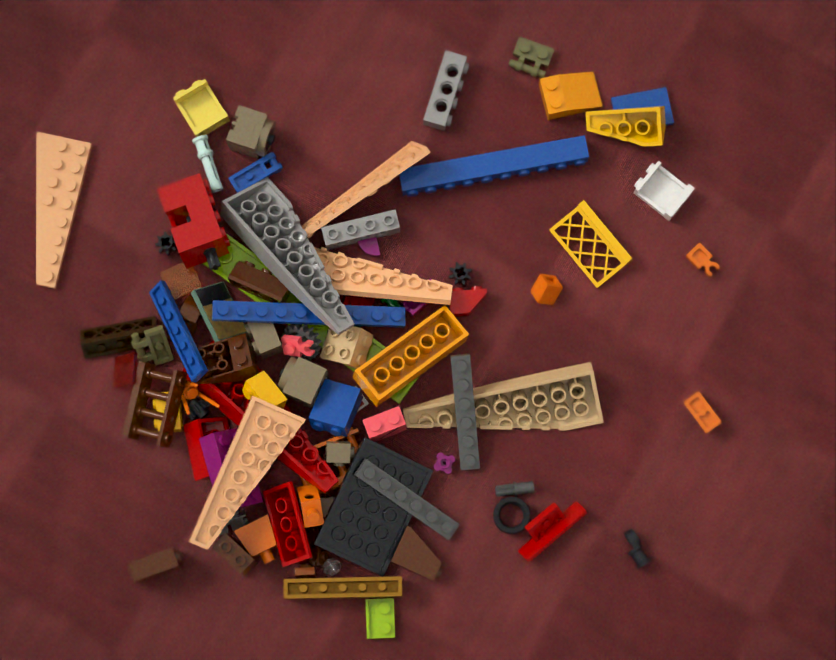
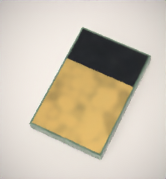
(203, 298)

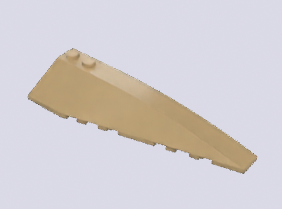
(543, 401)

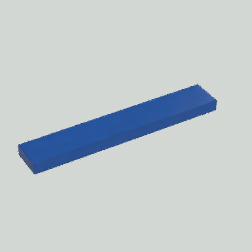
(178, 331)

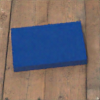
(648, 98)

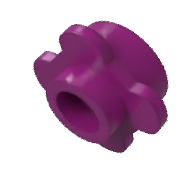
(440, 459)

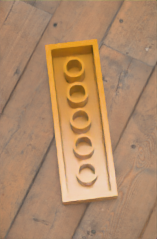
(410, 355)

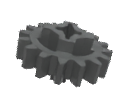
(306, 334)

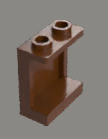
(234, 554)

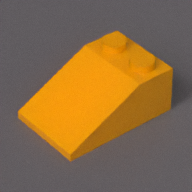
(569, 94)

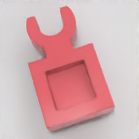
(294, 346)

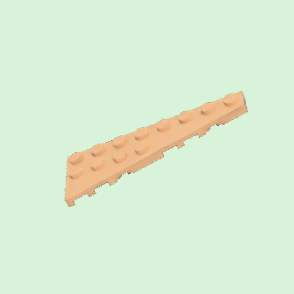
(59, 180)
(368, 185)
(372, 280)
(254, 448)

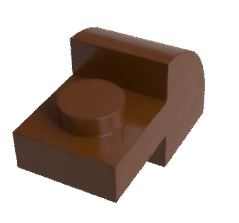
(191, 314)

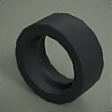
(506, 501)

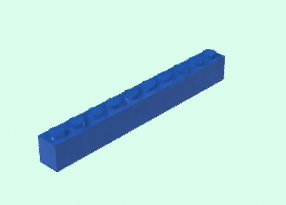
(494, 165)

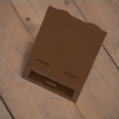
(229, 360)

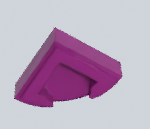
(370, 246)

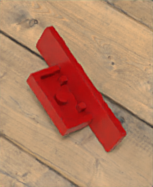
(549, 527)

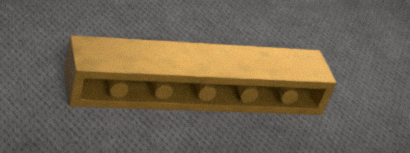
(343, 588)

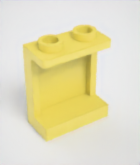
(201, 108)

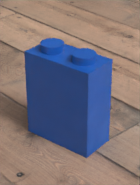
(335, 408)

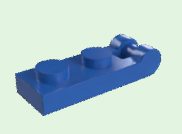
(255, 172)

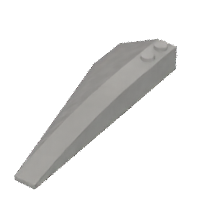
(276, 237)

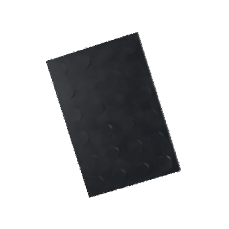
(362, 521)

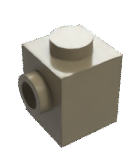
(339, 452)

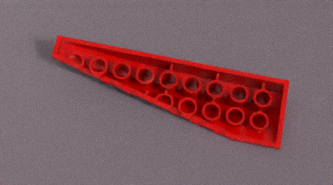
(297, 454)

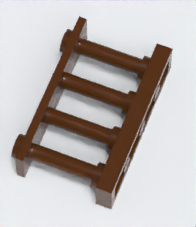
(138, 402)

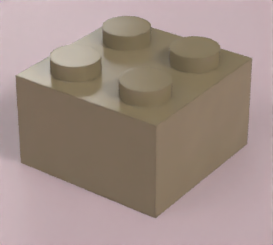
(266, 339)

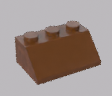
(258, 282)

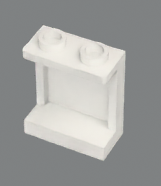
(662, 190)

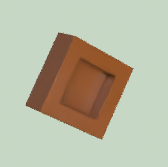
(305, 571)

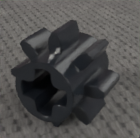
(166, 238)
(458, 268)
(198, 409)

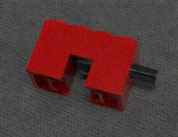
(194, 221)

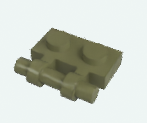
(534, 53)
(158, 345)

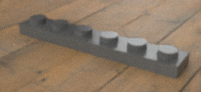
(465, 411)
(406, 499)

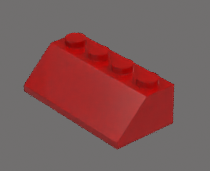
(287, 524)

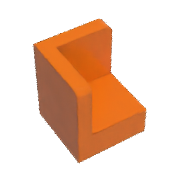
(546, 289)

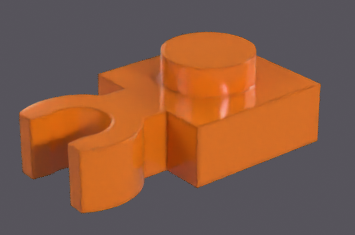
(700, 257)

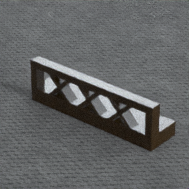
(115, 342)

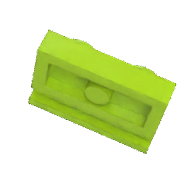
(380, 618)

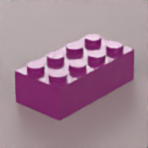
(214, 450)

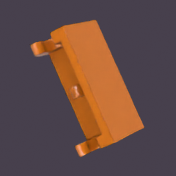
(702, 412)

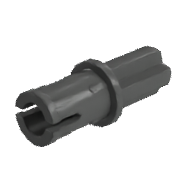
(514, 489)

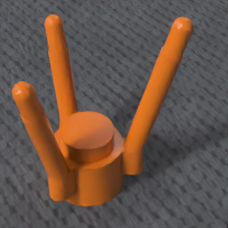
(190, 392)

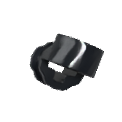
(636, 553)

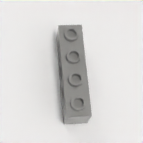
(450, 62)
(361, 229)

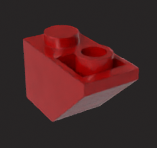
(466, 301)

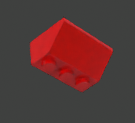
(196, 430)

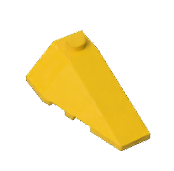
(635, 125)

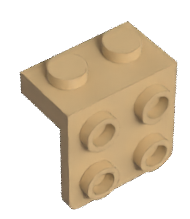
(348, 347)

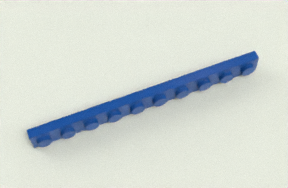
(299, 314)

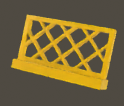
(600, 230)

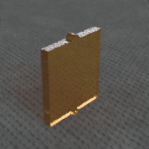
(181, 280)

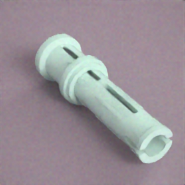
(205, 155)

